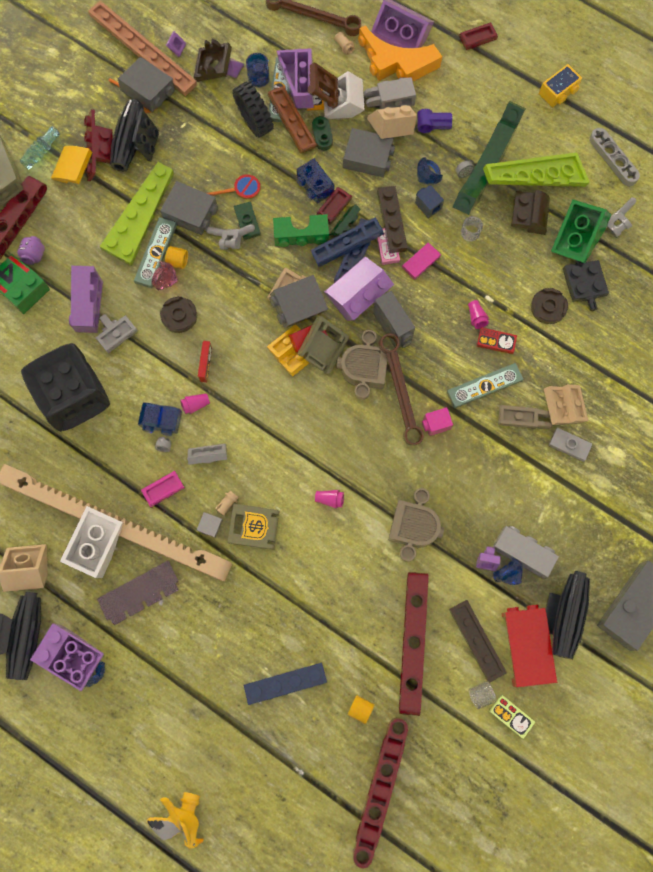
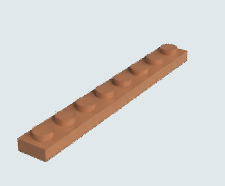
(141, 46)

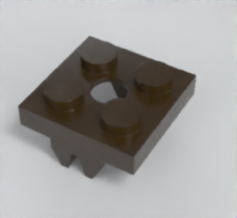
(207, 55)

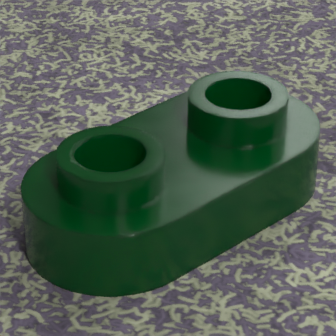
(321, 132)

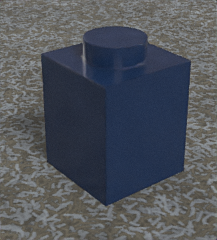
(429, 201)

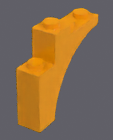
(390, 59)

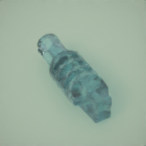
(39, 148)

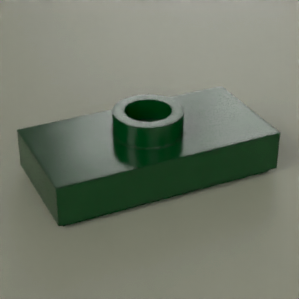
(246, 216)

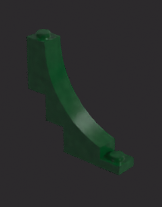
(494, 152)

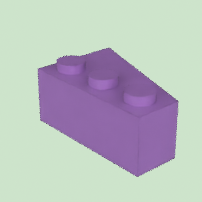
(296, 71)
(85, 299)

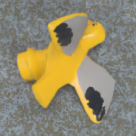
(180, 820)

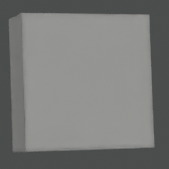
(209, 525)

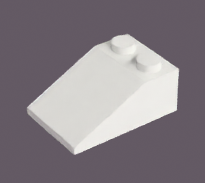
(92, 543)

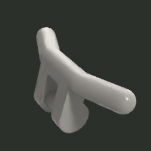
(619, 215)
(226, 234)

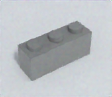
(526, 550)

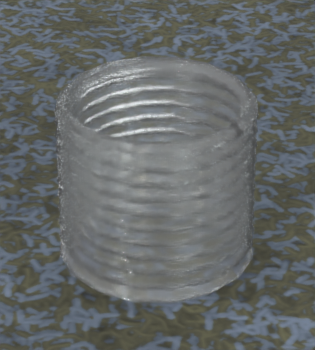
(474, 221)
(482, 695)

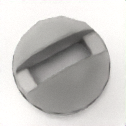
(163, 445)

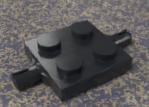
(585, 282)

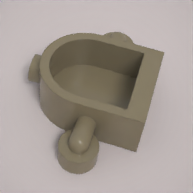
(364, 365)
(415, 525)

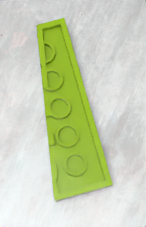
(540, 171)
(132, 225)

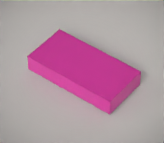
(421, 261)
(162, 489)

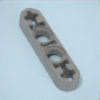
(618, 154)

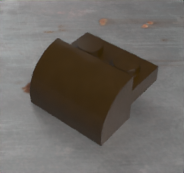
(531, 211)

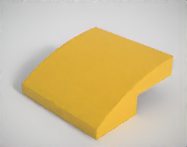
(71, 164)
(285, 354)

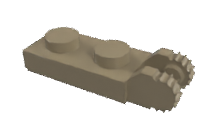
(523, 417)

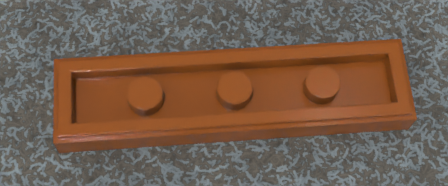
(292, 119)

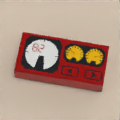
(496, 340)
(204, 364)

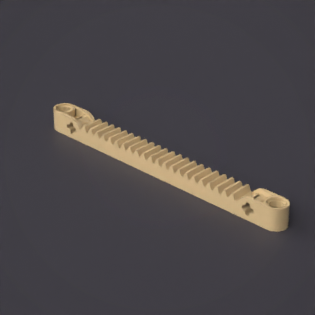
(214, 565)

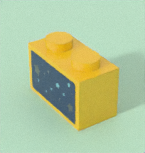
(560, 86)

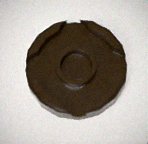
(549, 306)
(178, 314)

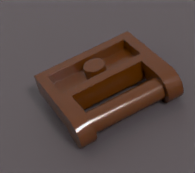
(325, 80)

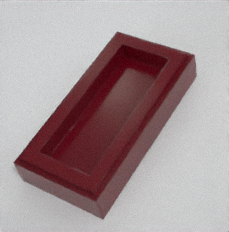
(478, 36)
(335, 204)

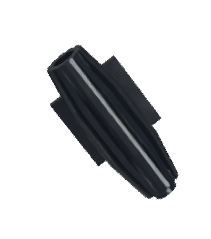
(132, 133)
(568, 615)
(20, 636)

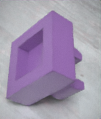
(488, 560)

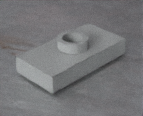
(570, 444)
(207, 454)

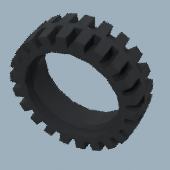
(253, 109)

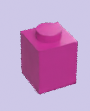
(437, 421)

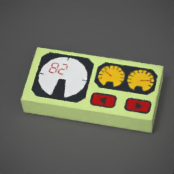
(512, 716)

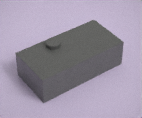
(631, 613)

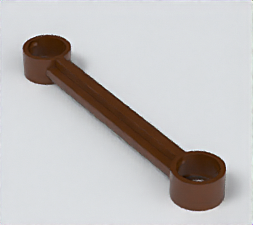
(318, 14)
(401, 389)

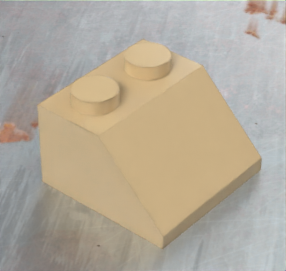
(393, 121)
(24, 568)

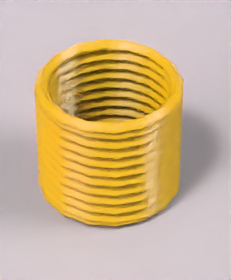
(176, 257)
(361, 709)

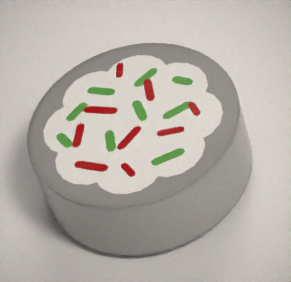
(464, 169)

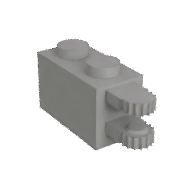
(392, 94)

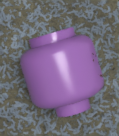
(31, 250)

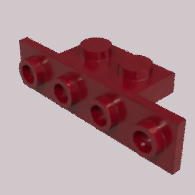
(98, 141)

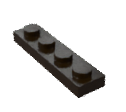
(392, 219)
(477, 641)

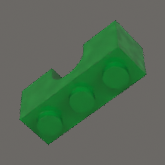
(286, 234)

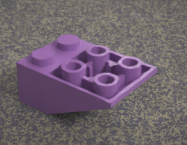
(67, 656)

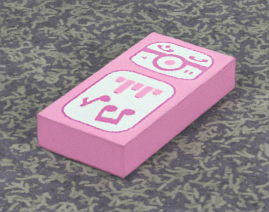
(386, 257)

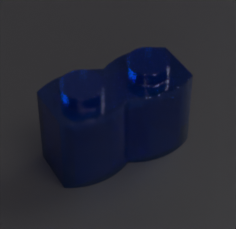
(159, 418)

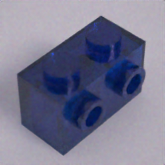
(315, 181)

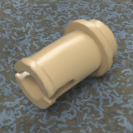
(346, 45)
(227, 502)

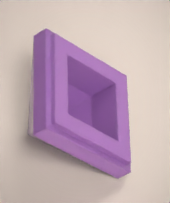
(176, 44)
(234, 68)

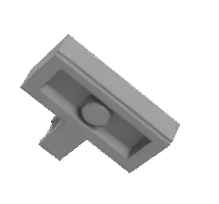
(115, 332)

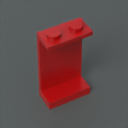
(530, 646)

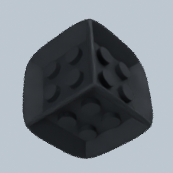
(65, 387)

